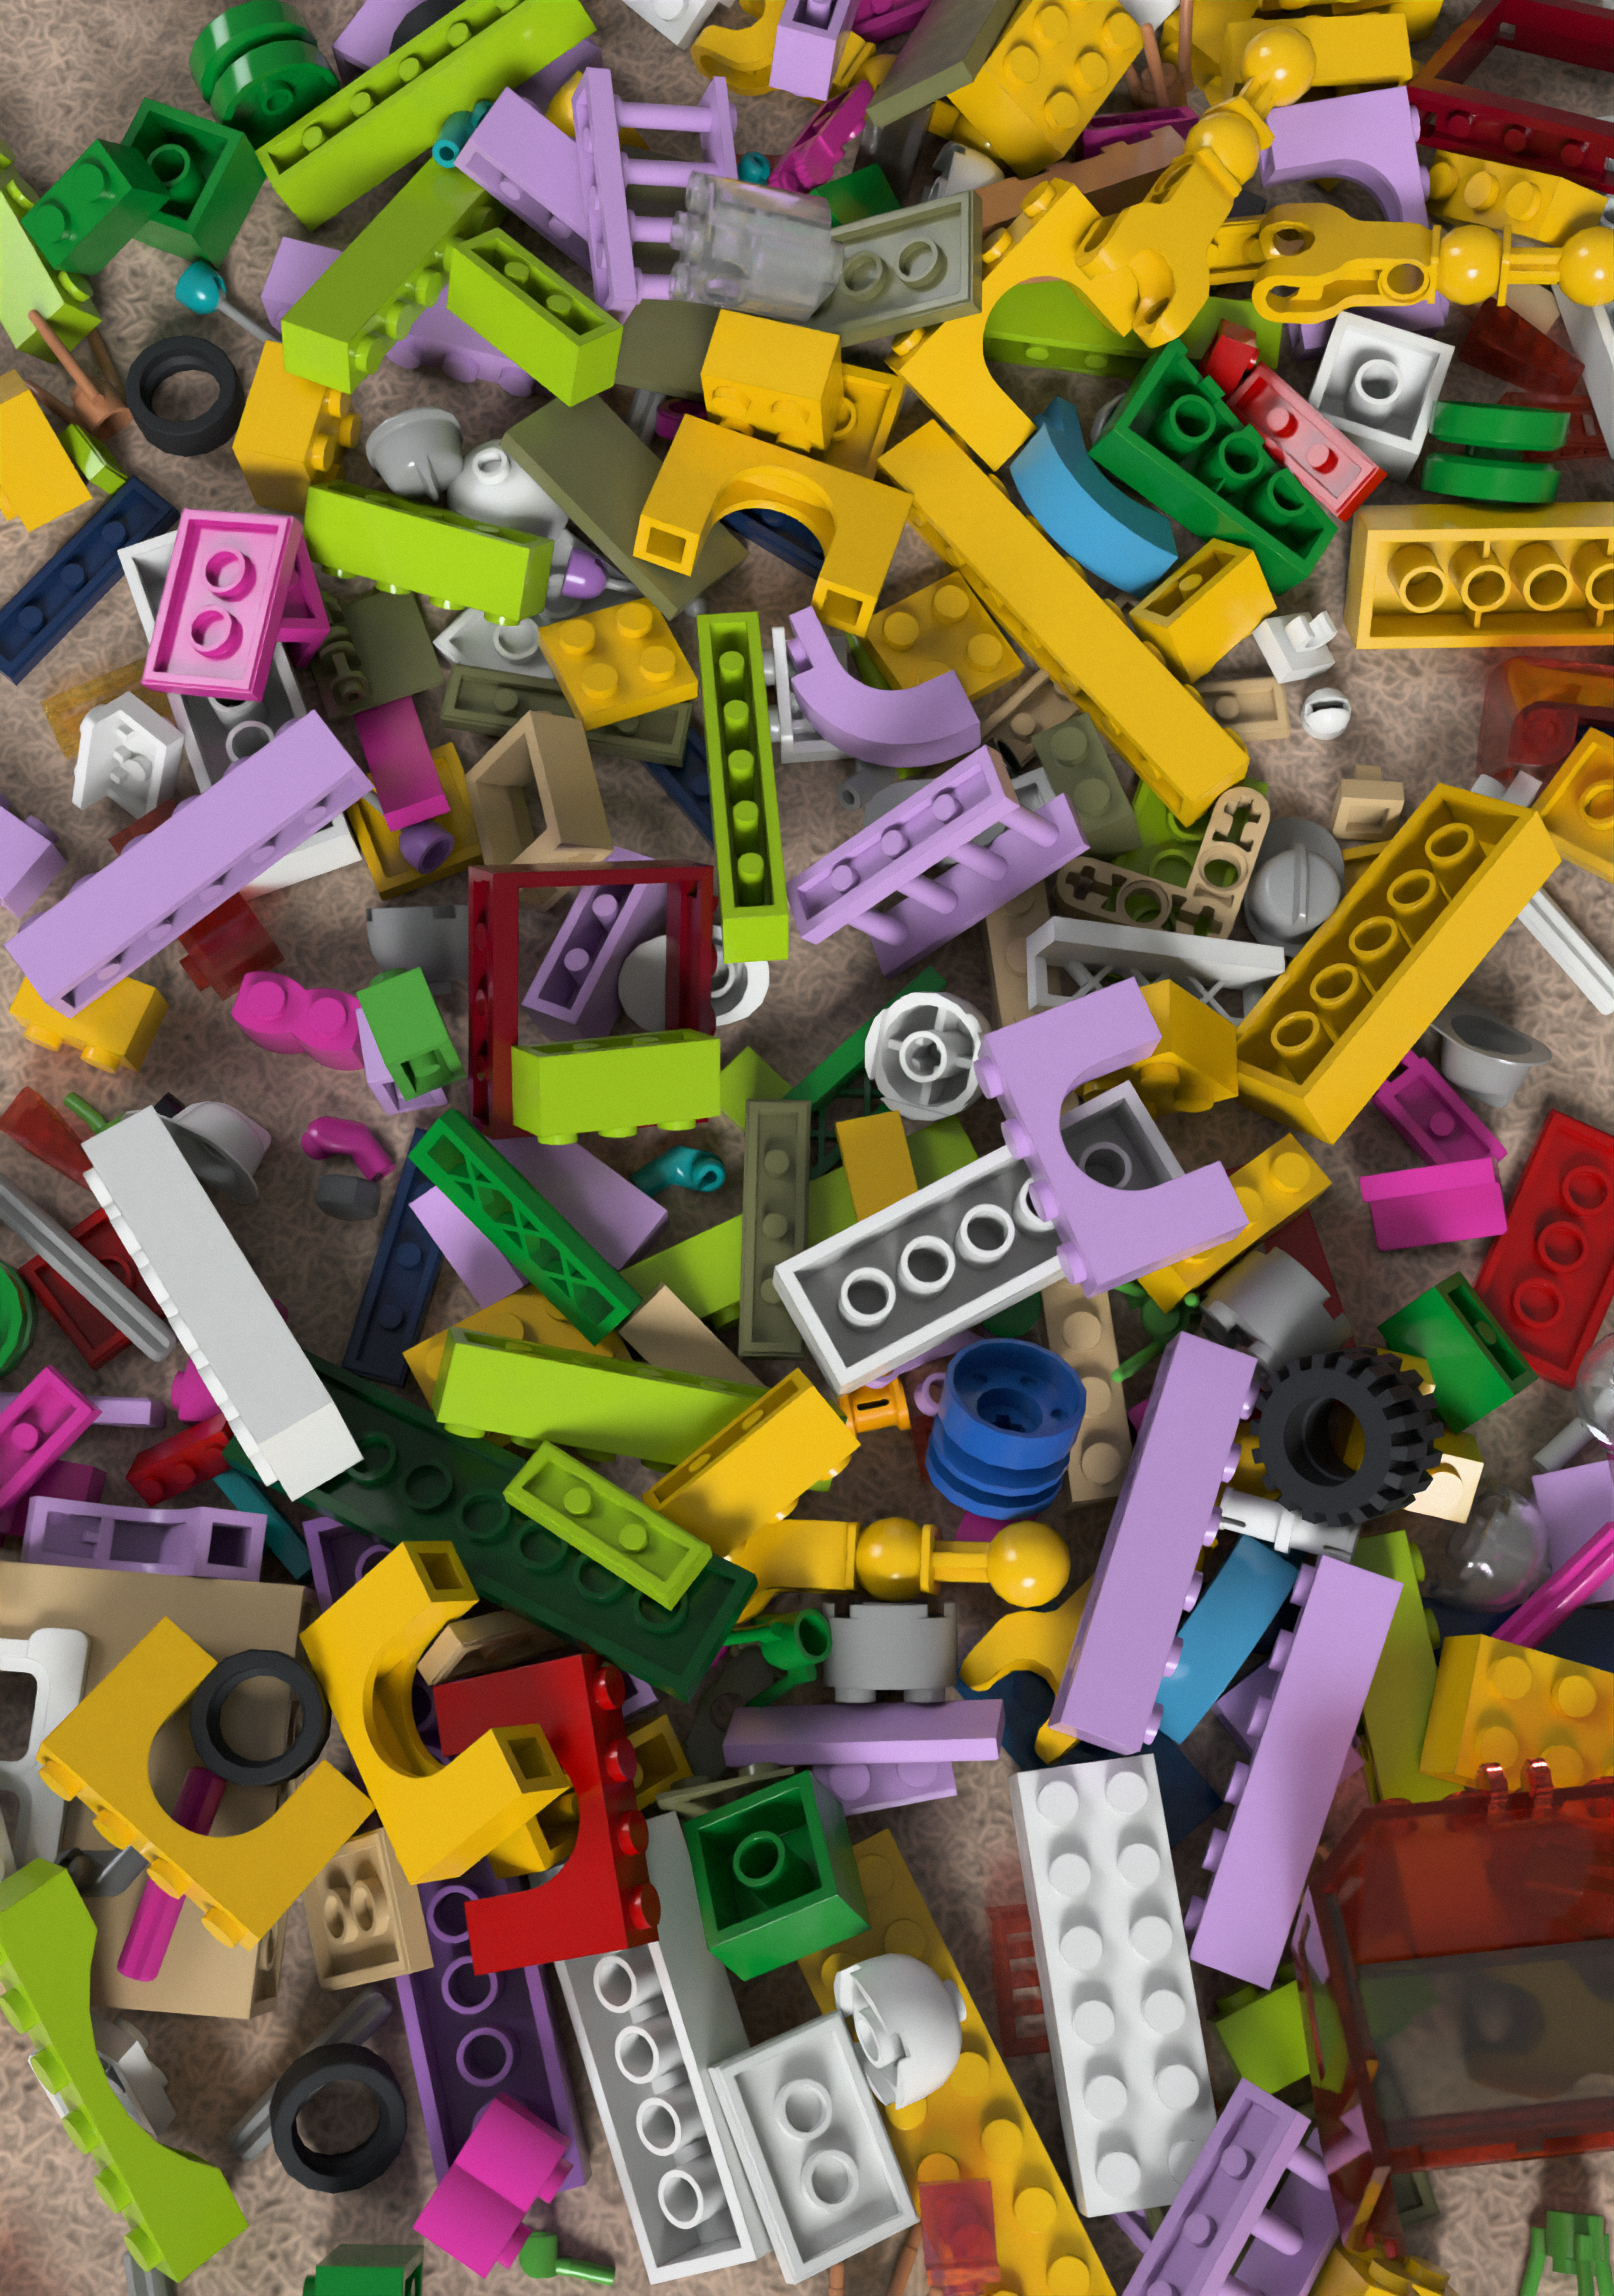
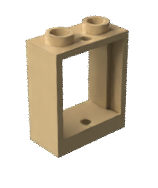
(577, 826)

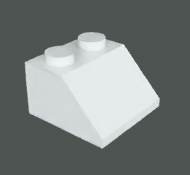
(1380, 388)

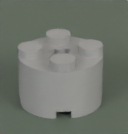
(1271, 1312)
(891, 1649)

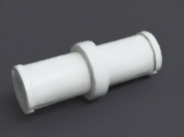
(1286, 1529)

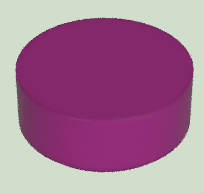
(671, 412)

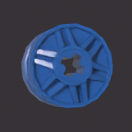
(1005, 1428)

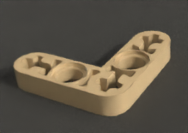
(1198, 898)

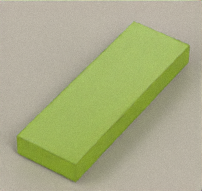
(608, 1524)

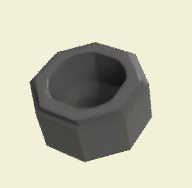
(348, 1197)

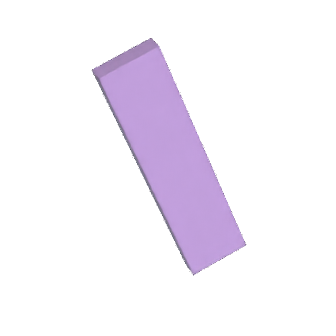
(865, 1733)

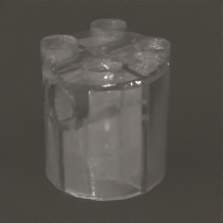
(753, 249)

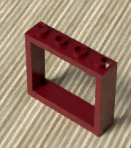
(1510, 128)
(495, 953)

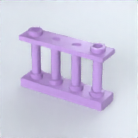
(608, 171)
(918, 835)
(1227, 2203)

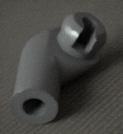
(102, 1871)

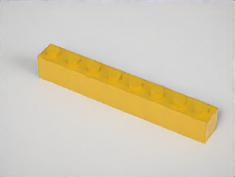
(1064, 624)

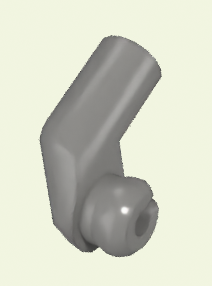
(864, 784)

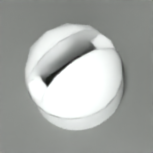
(1325, 721)

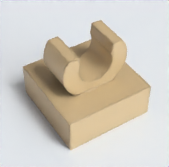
(1366, 806)

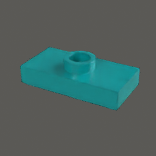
(280, 1532)

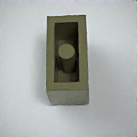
(1081, 768)

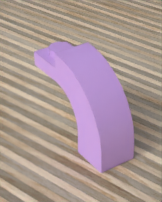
(874, 724)
(145, 1540)

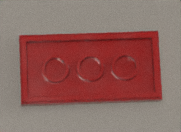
(1555, 1264)

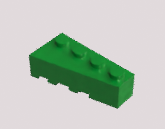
(1209, 471)

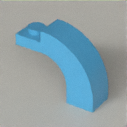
(1086, 511)
(1225, 1628)

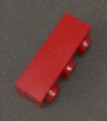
(1229, 355)
(181, 1461)

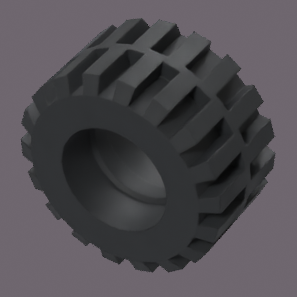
(1298, 1444)

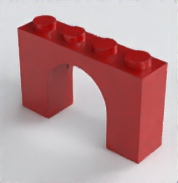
(604, 1889)

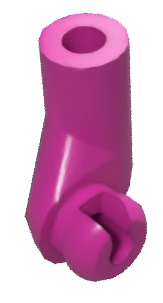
(349, 1138)

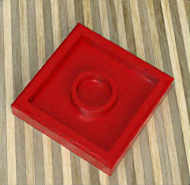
(82, 1323)

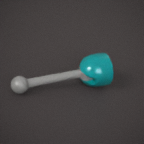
(205, 292)

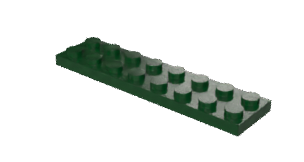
(450, 1487)

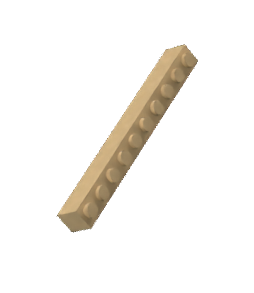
(1068, 1321)

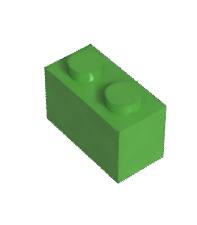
(410, 1032)

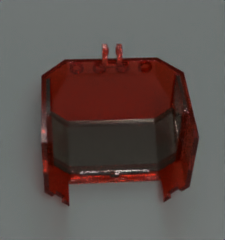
(1459, 1988)

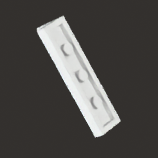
(1147, 953)

